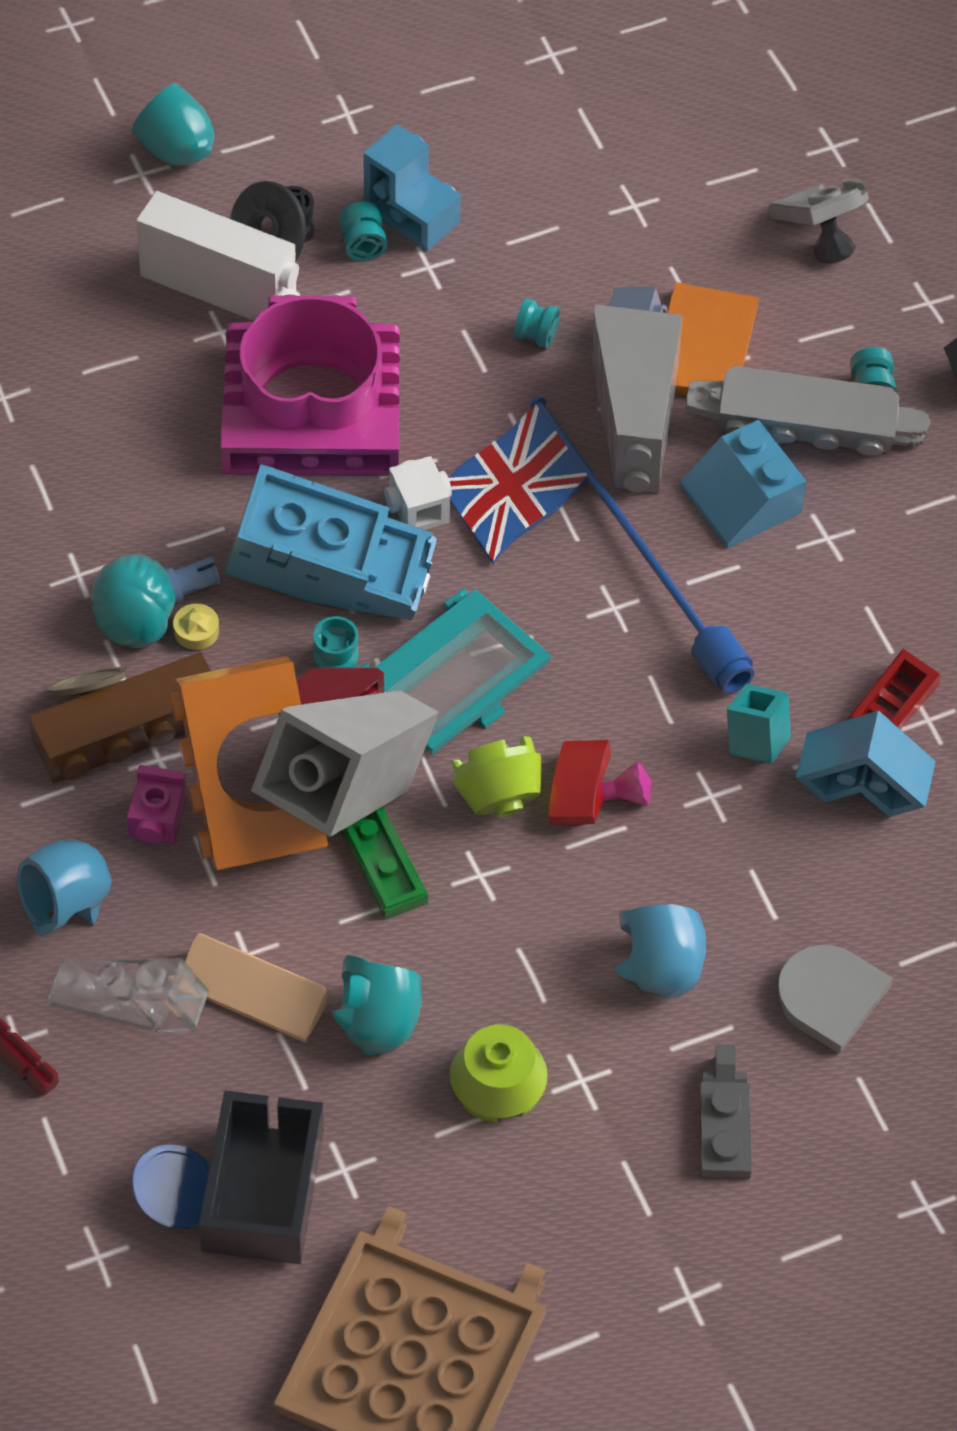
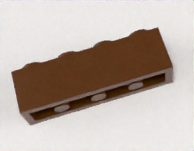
(111, 721)

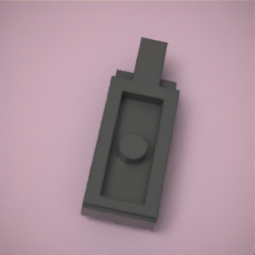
(725, 1119)

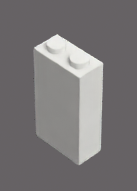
(213, 256)

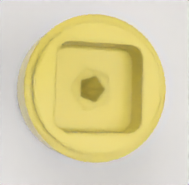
(196, 626)

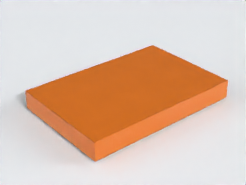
(713, 332)

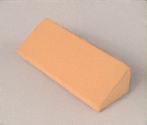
(257, 988)

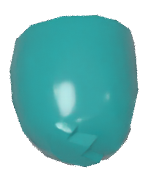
(175, 127)
(378, 1004)

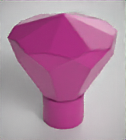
(632, 785)

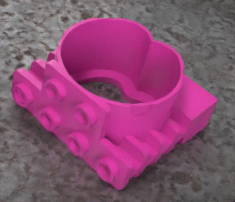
(309, 431)

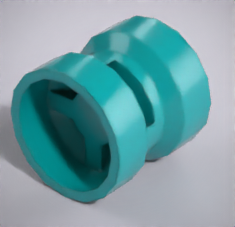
(362, 230)
(873, 367)
(335, 643)

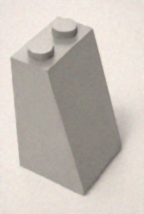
(635, 385)
(344, 757)

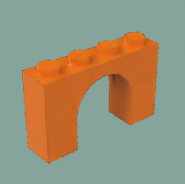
(210, 709)

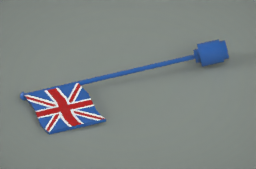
(527, 480)

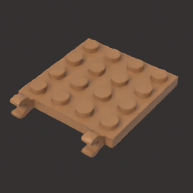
(410, 1343)

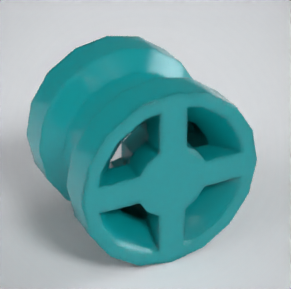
(536, 323)

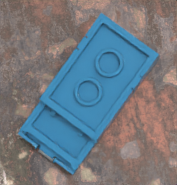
(329, 547)

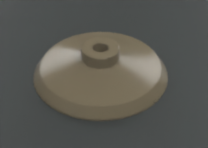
(87, 682)

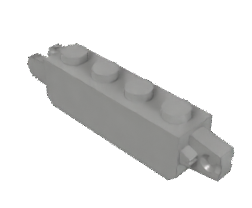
(809, 410)

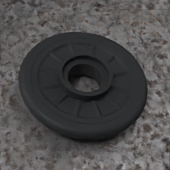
(277, 203)

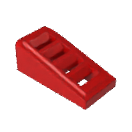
(914, 669)

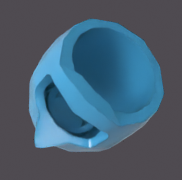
(62, 879)
(665, 949)

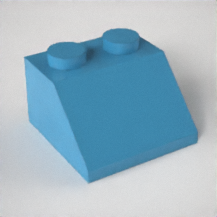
(745, 485)

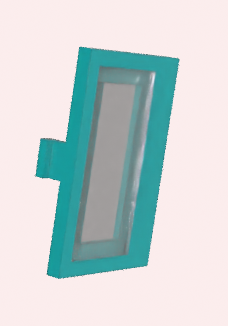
(463, 665)

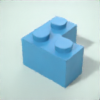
(405, 192)
(869, 759)

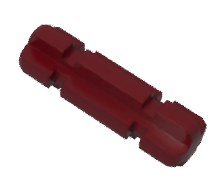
(26, 1061)

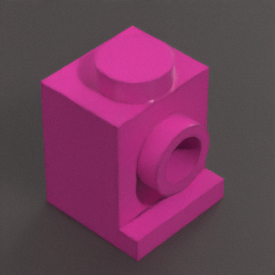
(157, 805)

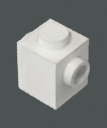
(419, 493)

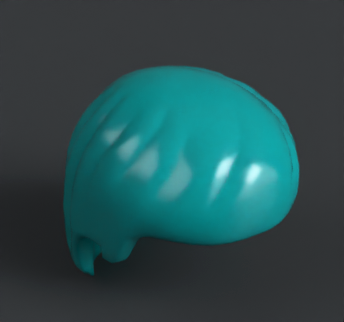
(133, 600)

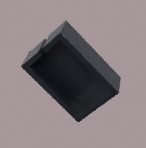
(261, 1178)

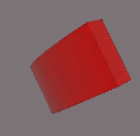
(577, 782)

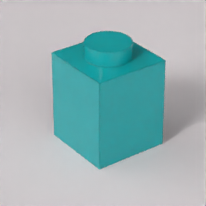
(758, 723)

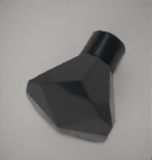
(833, 243)

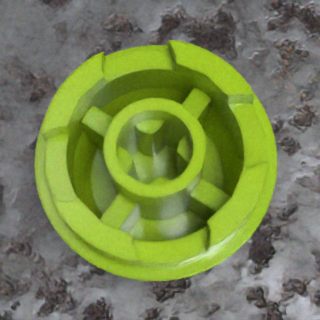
(499, 777)
(498, 1073)

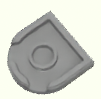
(819, 203)
(830, 993)

